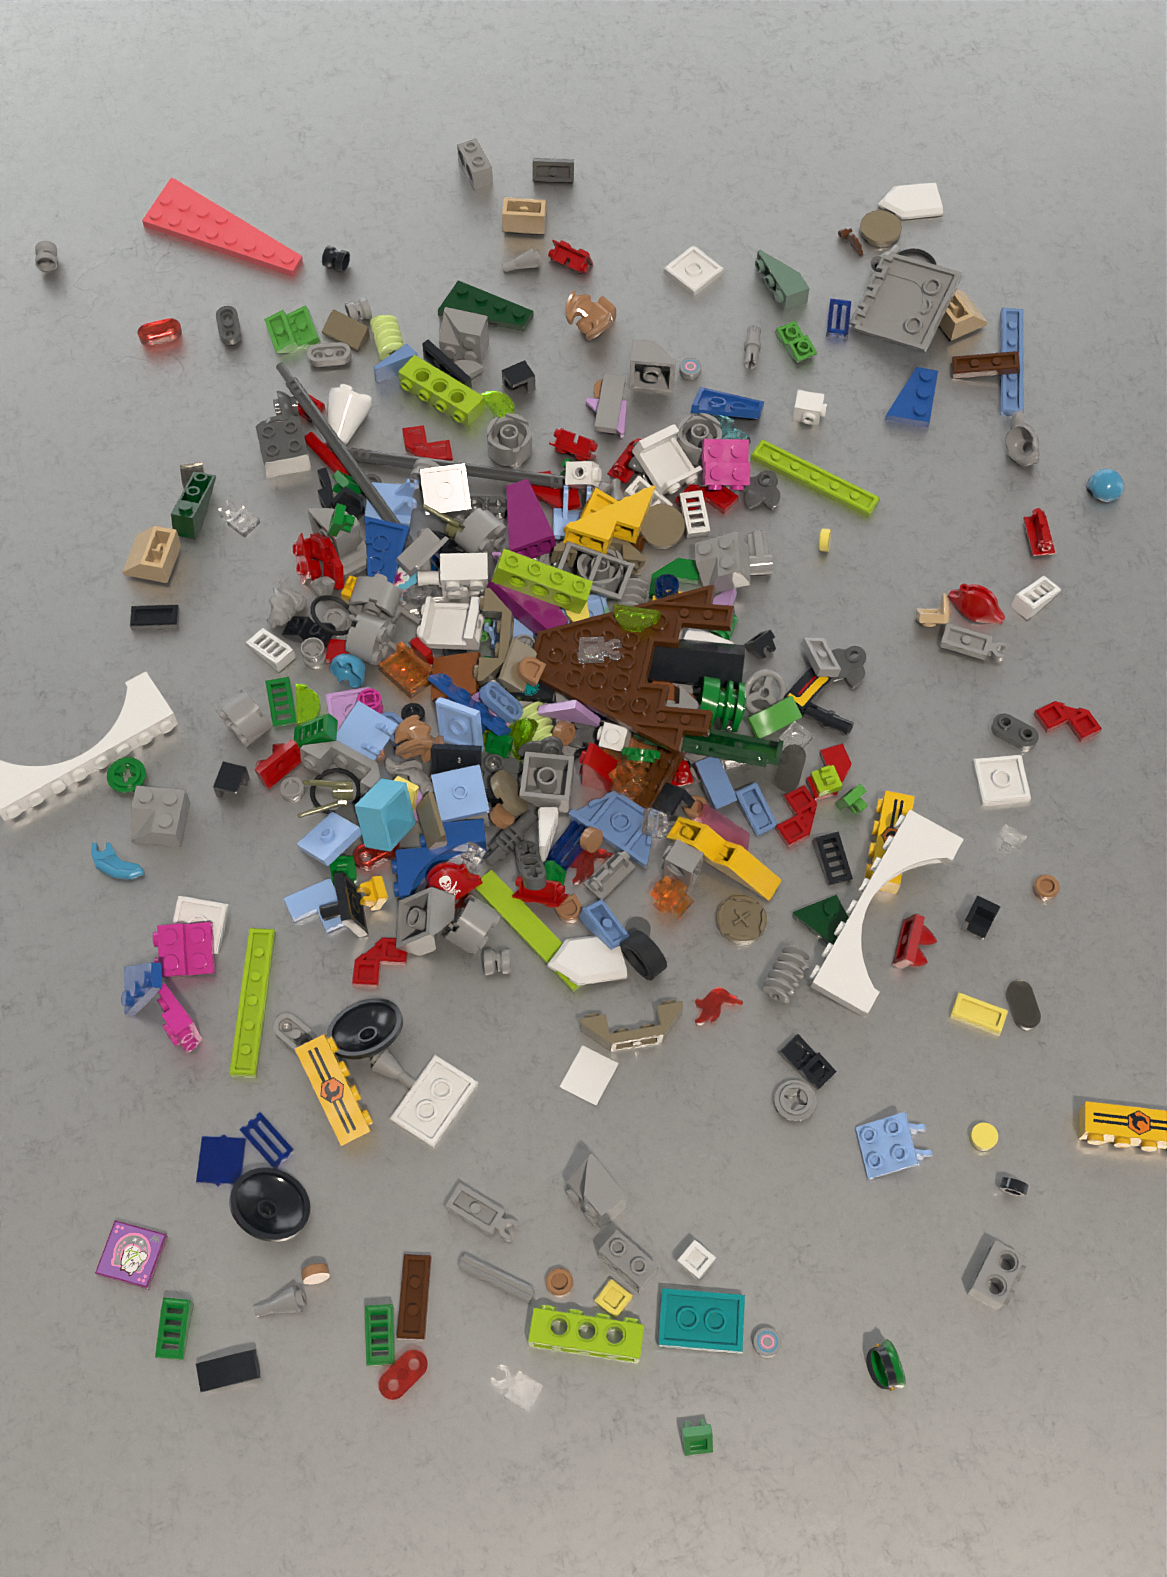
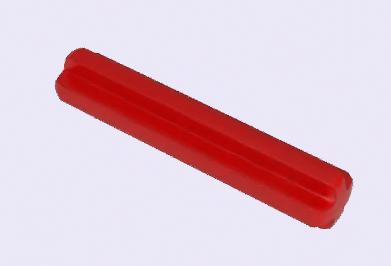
(324, 453)

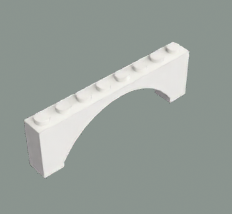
(141, 720)
(843, 971)

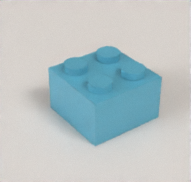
(385, 814)

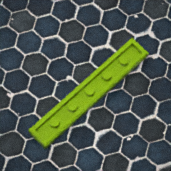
(815, 478)
(522, 921)
(252, 1003)

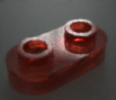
(159, 332)
(377, 856)
(402, 1374)

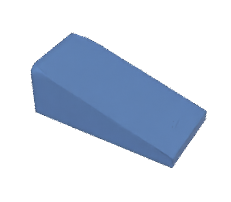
(392, 364)
(715, 782)
(755, 809)
(603, 924)

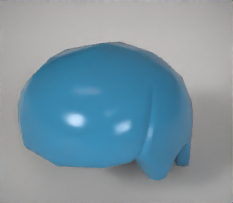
(1106, 485)
(348, 668)

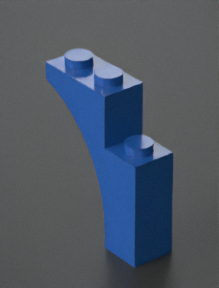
(415, 863)

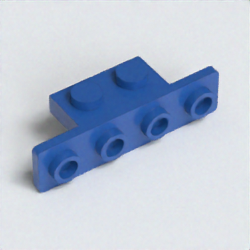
(463, 697)

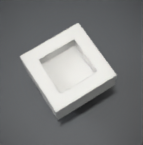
(696, 1260)

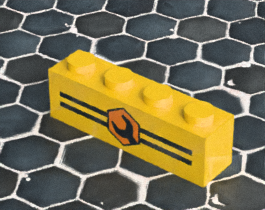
(890, 809)
(333, 1088)
(1123, 1126)

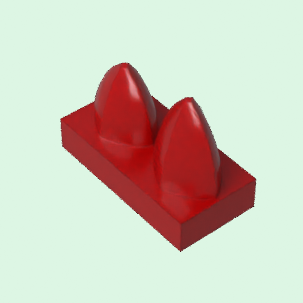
(282, 761)
(911, 935)

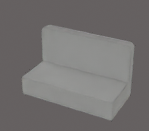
(420, 551)

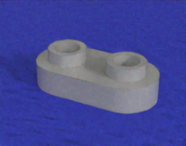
(329, 354)
(297, 1036)

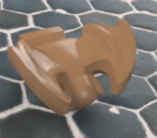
(595, 315)
(417, 739)

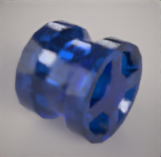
(665, 583)

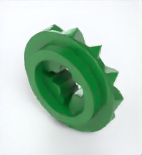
(640, 754)
(120, 768)

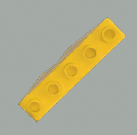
(617, 520)
(726, 856)

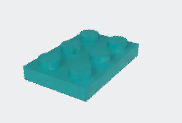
(701, 1320)

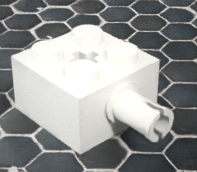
(459, 575)

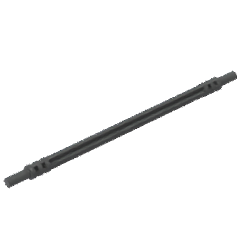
(338, 447)
(472, 470)

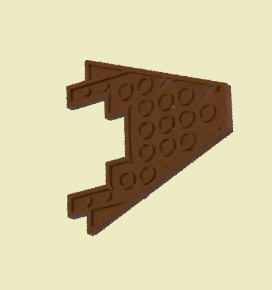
(620, 686)

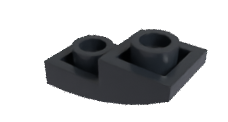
(302, 628)
(228, 1370)

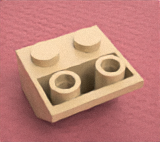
(524, 215)
(961, 316)
(153, 554)

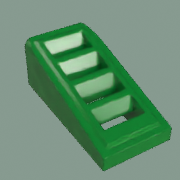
(280, 683)
(326, 722)
(370, 1310)
(165, 1316)

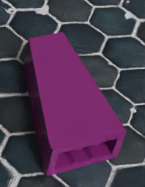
(527, 523)
(530, 611)

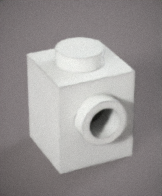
(809, 407)
(582, 474)
(614, 736)

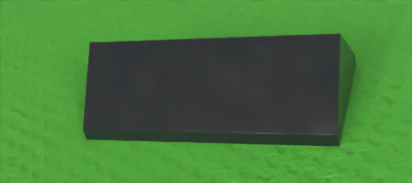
(698, 659)

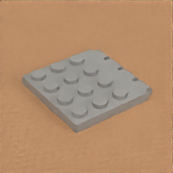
(905, 301)

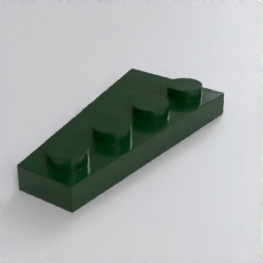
(498, 310)

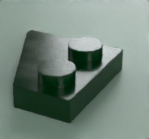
(823, 918)

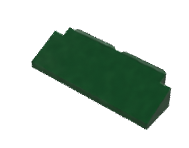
(732, 747)

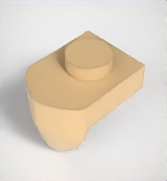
(930, 617)

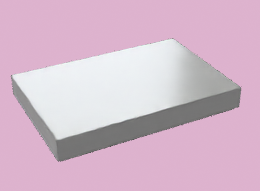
(434, 1101)

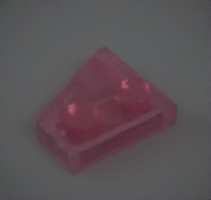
(725, 827)

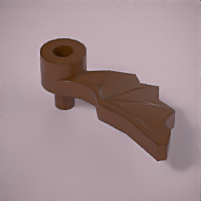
(854, 242)

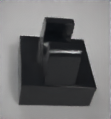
(758, 642)

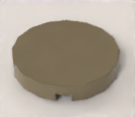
(880, 228)
(663, 526)
(508, 788)
(741, 920)

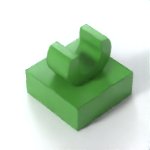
(852, 800)

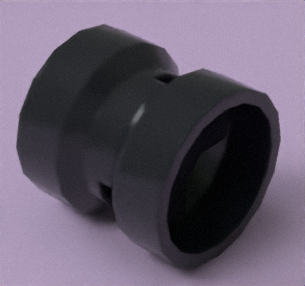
(335, 258)

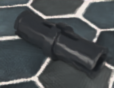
(828, 719)

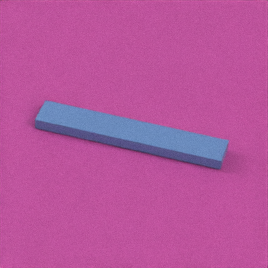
(1011, 340)

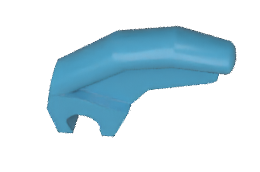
(111, 864)

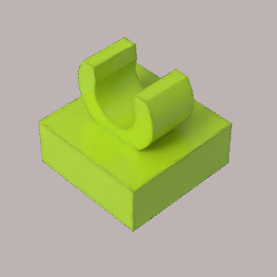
(826, 780)

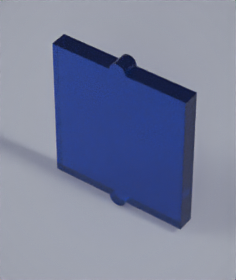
(220, 1160)

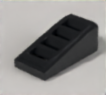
(835, 839)

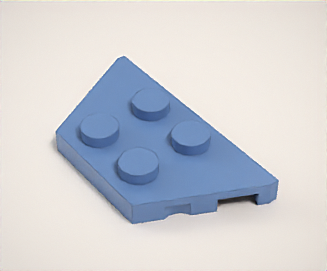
(620, 824)

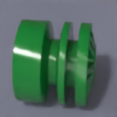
(724, 704)

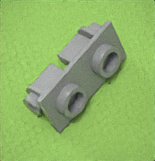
(610, 874)

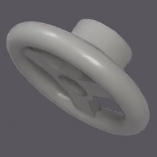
(754, 687)

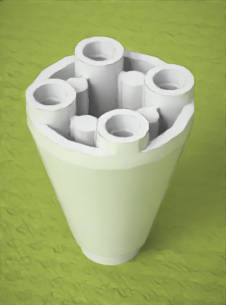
(346, 411)

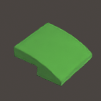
(292, 330)

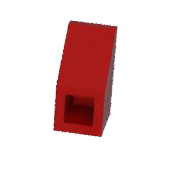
(595, 768)

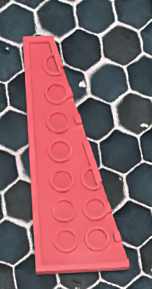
(196, 219)

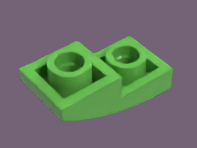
(795, 342)
(774, 717)

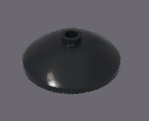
(366, 1028)
(269, 1193)

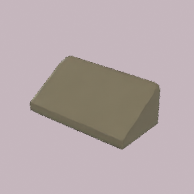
(346, 330)
(508, 675)
(431, 822)

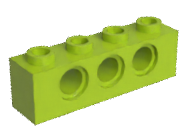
(441, 391)
(542, 581)
(571, 1342)

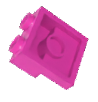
(725, 463)
(185, 949)
(177, 1024)

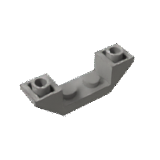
(321, 755)

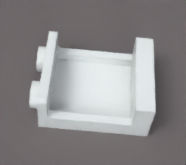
(665, 461)
(451, 625)

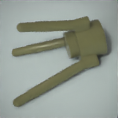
(452, 525)
(341, 789)

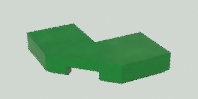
(683, 569)

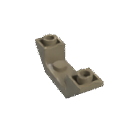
(627, 551)
(493, 607)
(596, 1028)

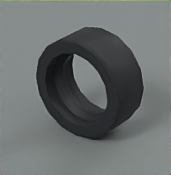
(644, 955)

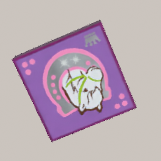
(131, 1255)

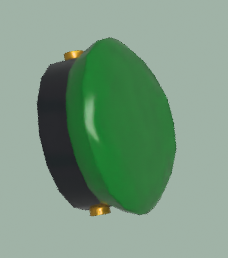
(885, 1366)

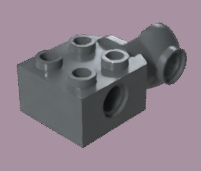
(283, 439)

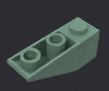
(785, 282)

